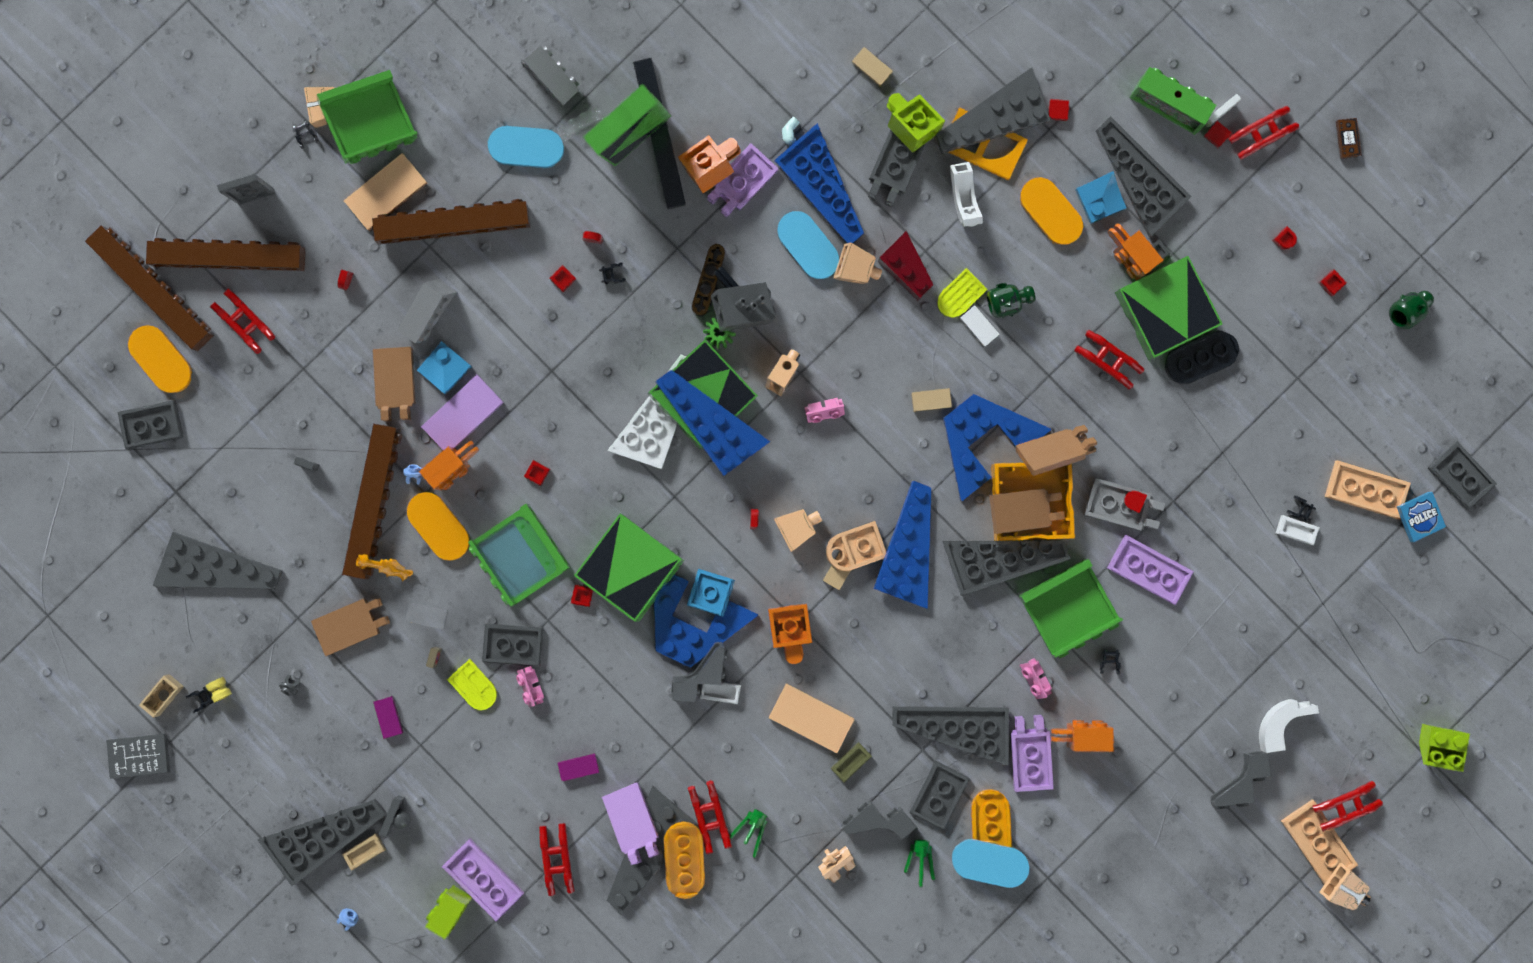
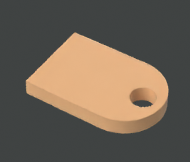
(857, 546)

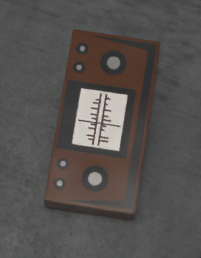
(1348, 138)

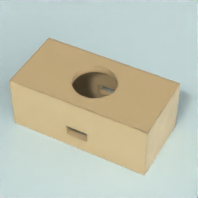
(152, 702)

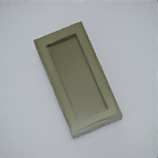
(851, 762)

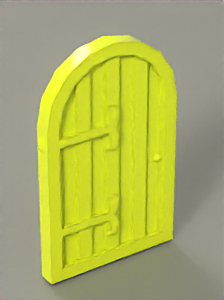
(960, 294)
(473, 686)

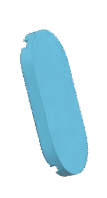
(525, 147)
(808, 245)
(990, 863)

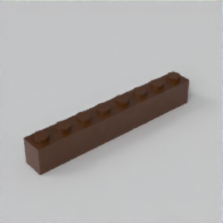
(451, 222)
(225, 255)
(149, 287)
(372, 499)

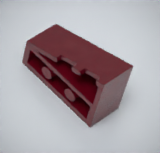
(906, 266)

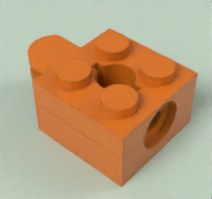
(708, 154)
(1134, 252)
(448, 466)
(790, 630)
(1086, 736)

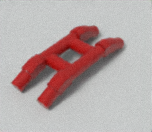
(1253, 130)
(243, 309)
(1108, 347)
(1338, 803)
(713, 805)
(563, 850)

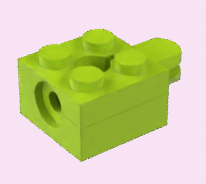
(919, 114)

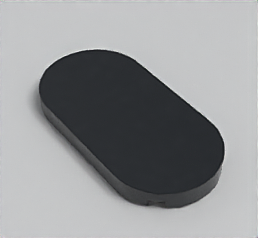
(1201, 357)

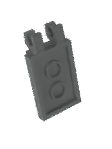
(893, 168)

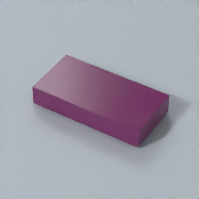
(388, 717)
(578, 767)

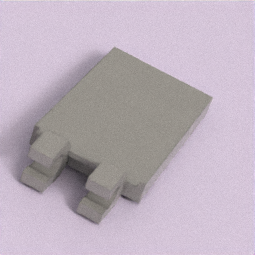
(1107, 504)

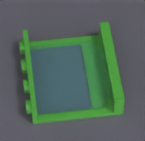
(518, 555)

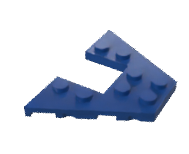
(971, 422)
(684, 641)

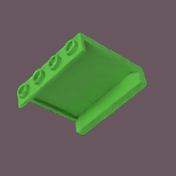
(366, 117)
(1070, 609)

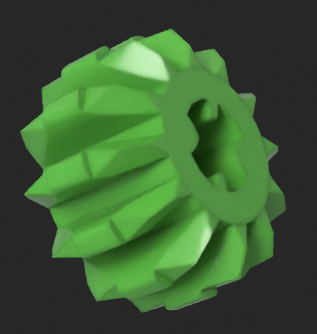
(720, 339)

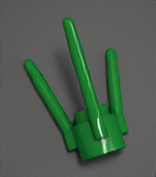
(757, 819)
(921, 849)

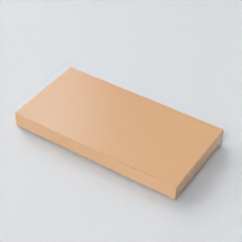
(385, 191)
(1367, 489)
(811, 718)
(1321, 848)

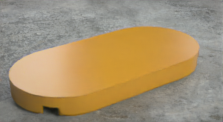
(1051, 211)
(160, 359)
(438, 526)
(991, 818)
(684, 860)

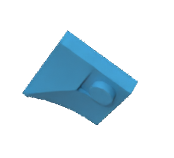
(1101, 198)
(444, 367)

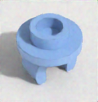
(413, 471)
(348, 918)

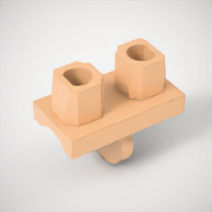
(834, 862)

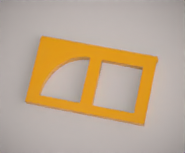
(1002, 166)

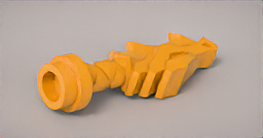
(389, 567)

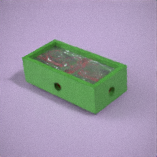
(1173, 100)

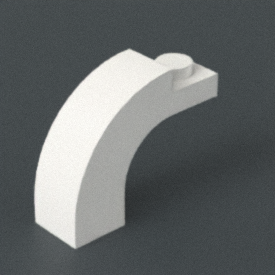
(964, 195)
(1274, 723)

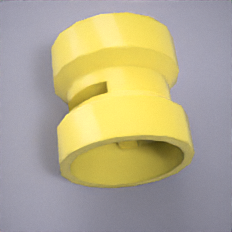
(221, 693)

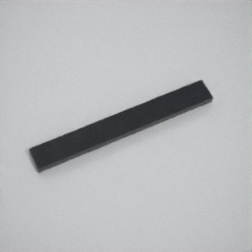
(661, 141)

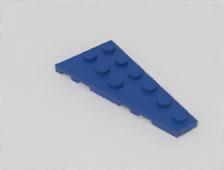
(816, 176)
(718, 431)
(907, 557)

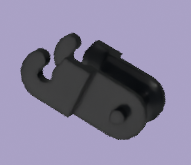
(299, 136)
(606, 280)
(1303, 503)
(1105, 654)
(203, 705)

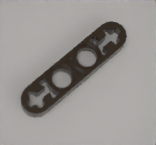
(706, 279)

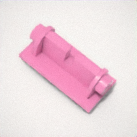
(833, 409)
(1039, 687)
(531, 694)

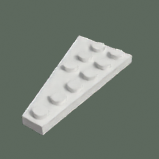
(647, 433)

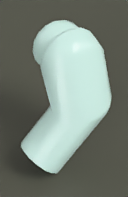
(787, 131)

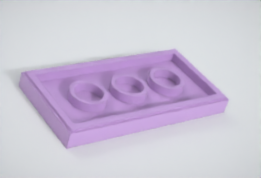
(462, 414)
(1150, 570)
(483, 879)

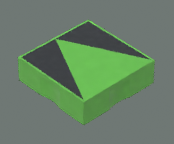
(627, 126)
(1168, 308)
(714, 378)
(629, 568)

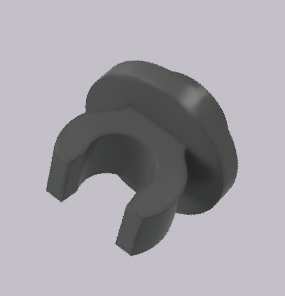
(288, 688)

